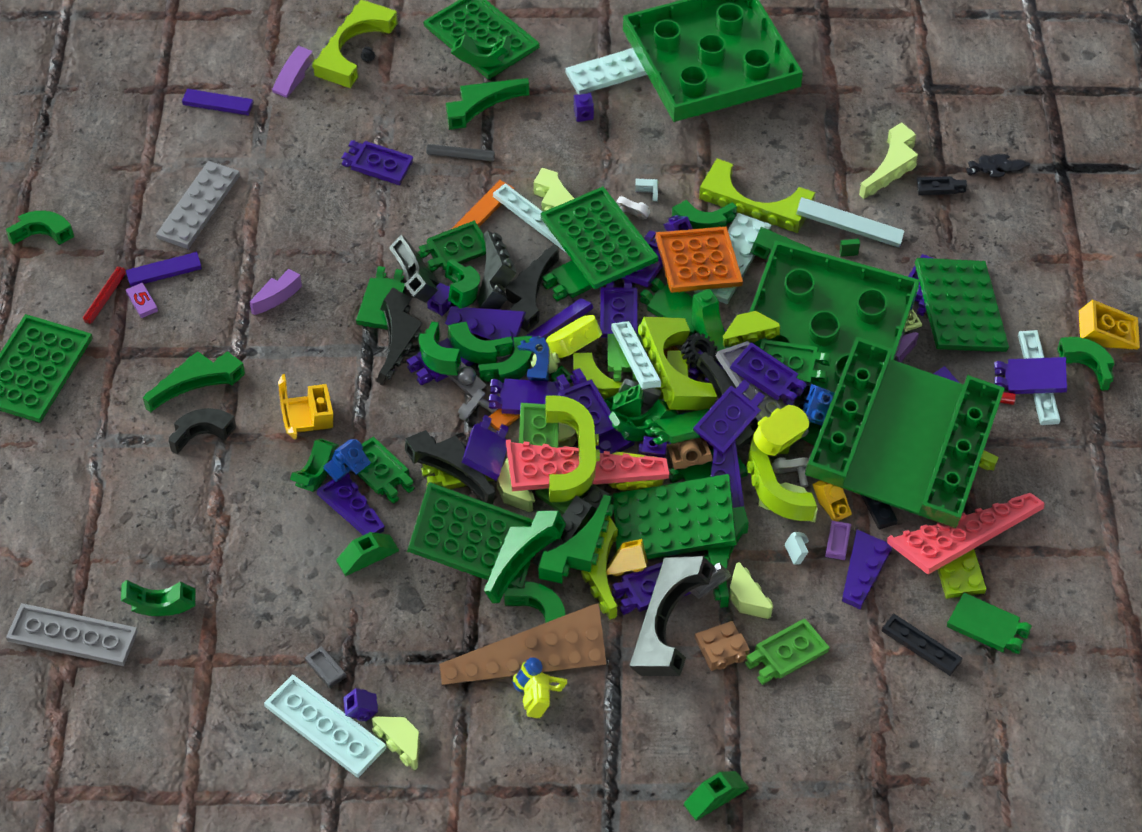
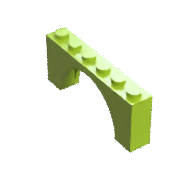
(364, 18)
(719, 190)
(609, 387)
(678, 390)

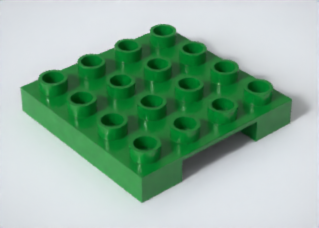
(904, 434)

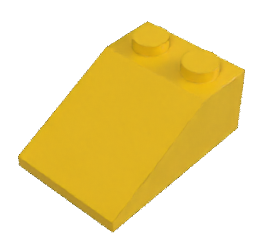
(1108, 326)

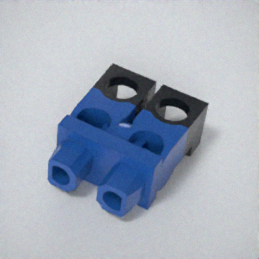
(818, 404)

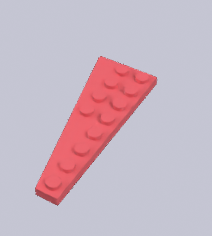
(533, 463)
(940, 544)

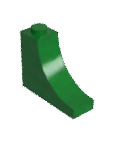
(707, 317)

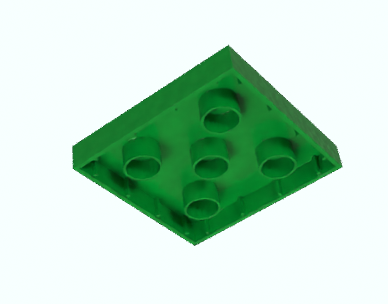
(711, 54)
(831, 303)

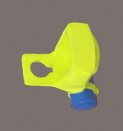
(536, 687)

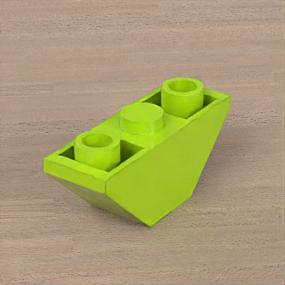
(750, 328)

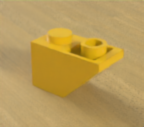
(832, 500)
(628, 557)

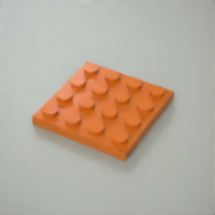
(698, 259)

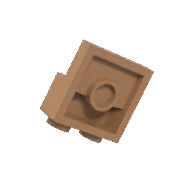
(722, 646)

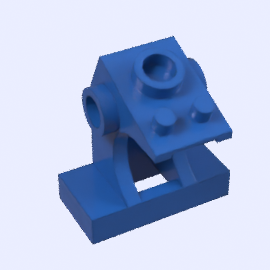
(540, 371)
(350, 454)

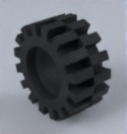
(700, 342)

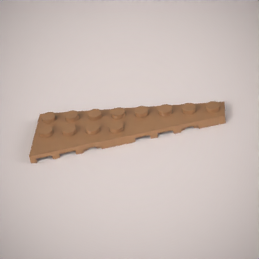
(559, 645)

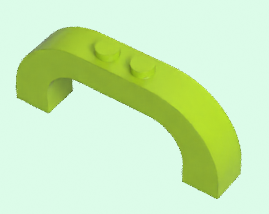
(571, 412)
(775, 497)

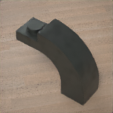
(201, 422)

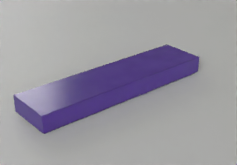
(217, 102)
(163, 269)
(562, 319)

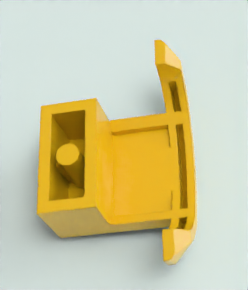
(305, 412)

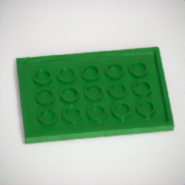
(484, 25)
(599, 237)
(961, 305)
(37, 365)
(677, 516)
(463, 532)

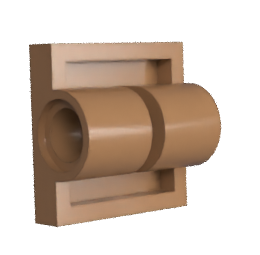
(689, 453)

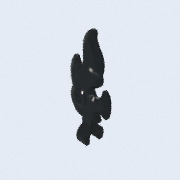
(990, 163)

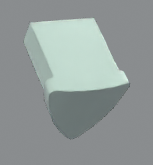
(647, 185)
(796, 547)

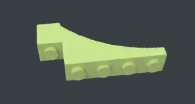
(896, 163)
(549, 186)

